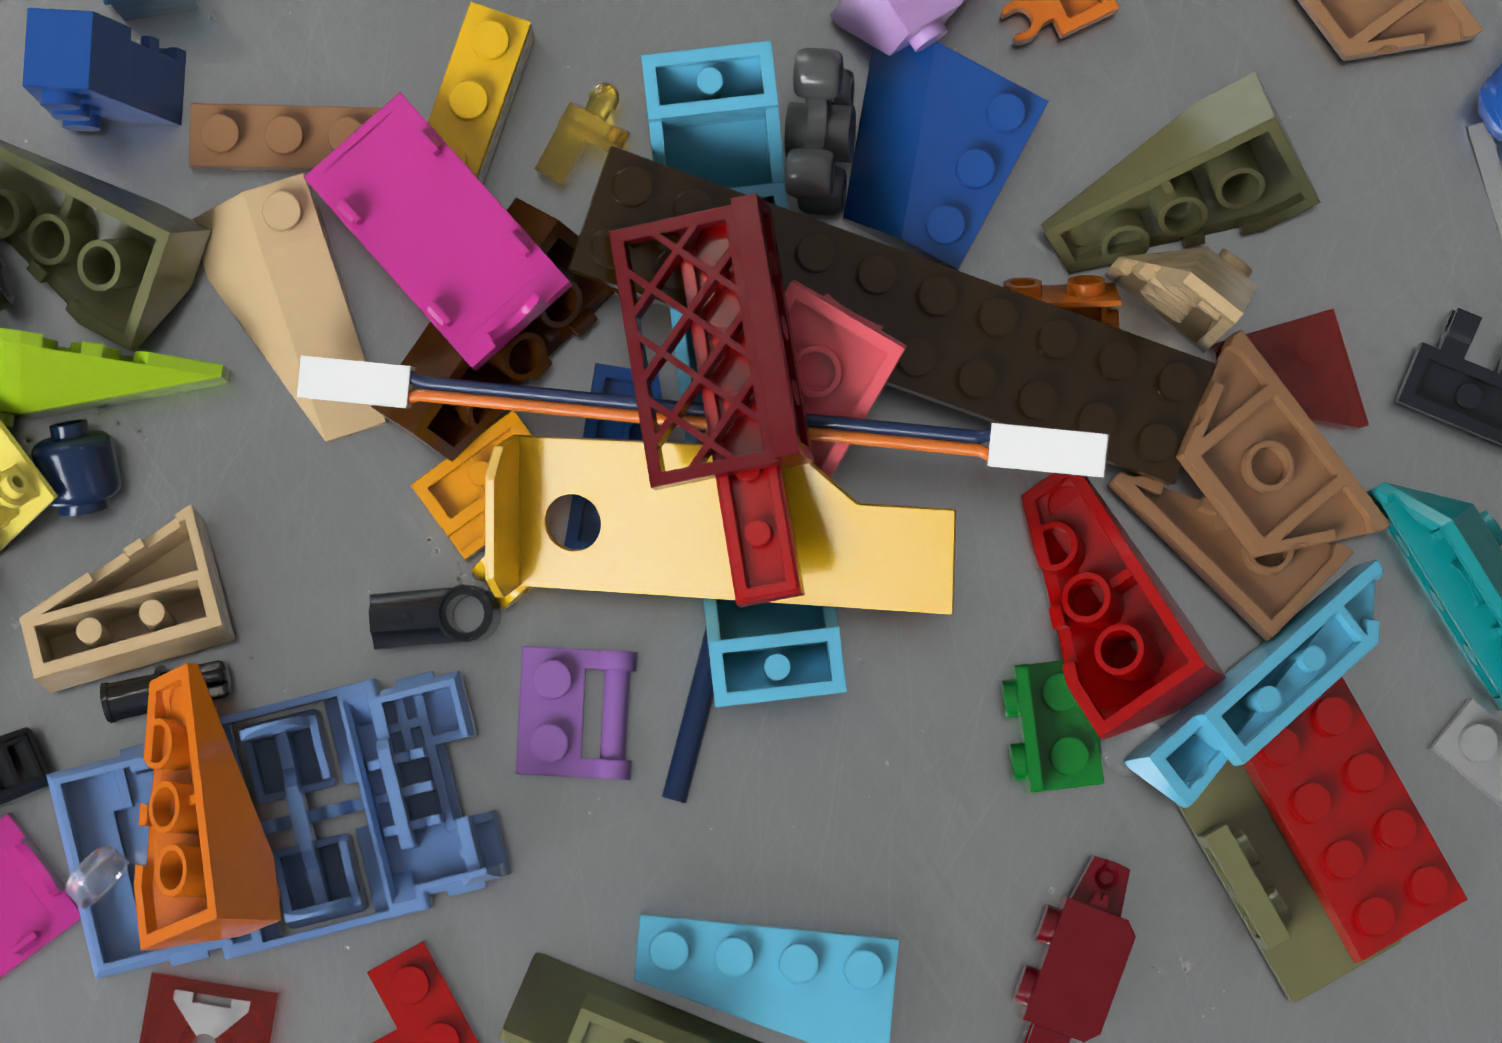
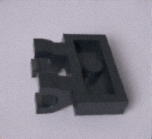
(1452, 387)

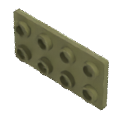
(1268, 885)
(577, 1007)

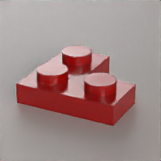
(420, 1000)

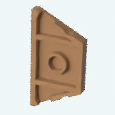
(1390, 26)
(1269, 462)

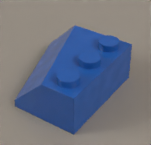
(935, 150)

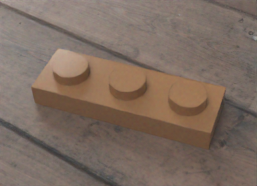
(268, 135)

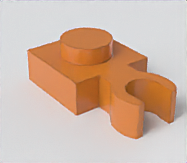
(1066, 15)

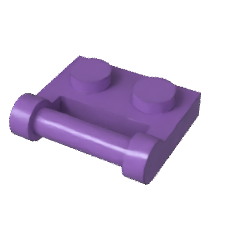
(554, 712)

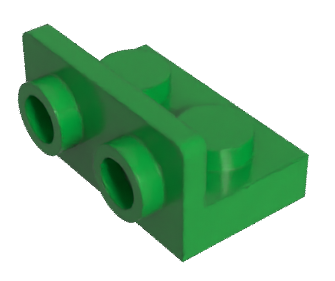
(1055, 736)

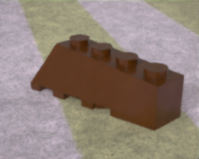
(454, 427)

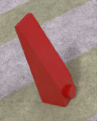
(1118, 627)

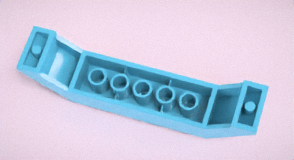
(720, 121)

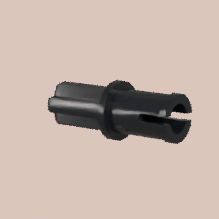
(130, 696)

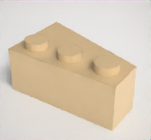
(132, 612)

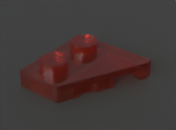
(1313, 367)

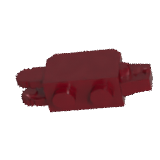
(1080, 958)

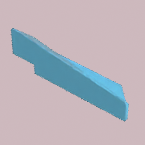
(1263, 690)

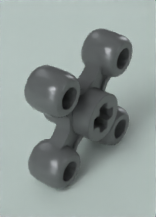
(820, 131)

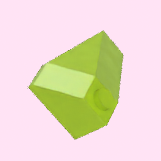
(55, 380)

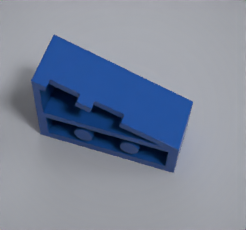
(93, 73)

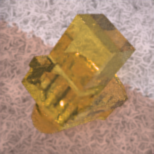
(580, 127)

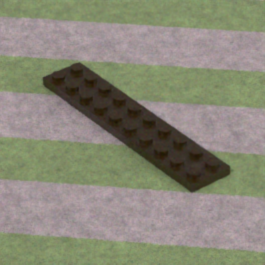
(964, 336)

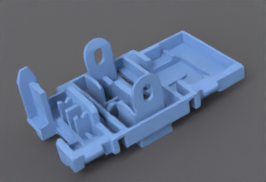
(383, 741)

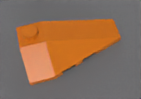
(206, 850)

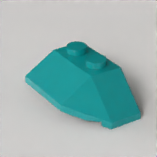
(1459, 568)

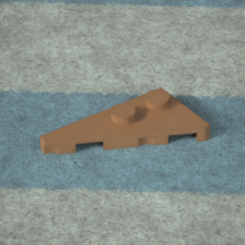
(1260, 589)

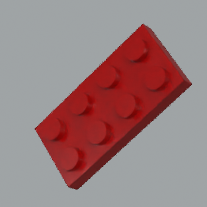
(1353, 825)

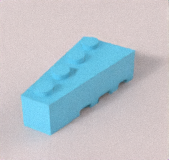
(780, 977)

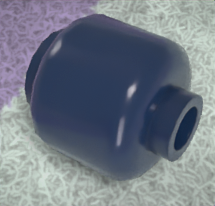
(78, 467)

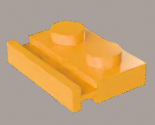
(457, 488)

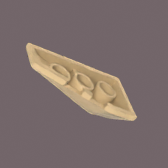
(285, 289)
(1189, 289)

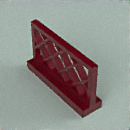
(766, 333)

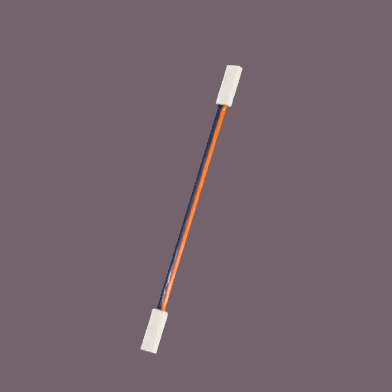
(1008, 448)

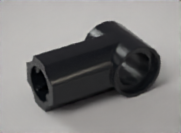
(427, 617)

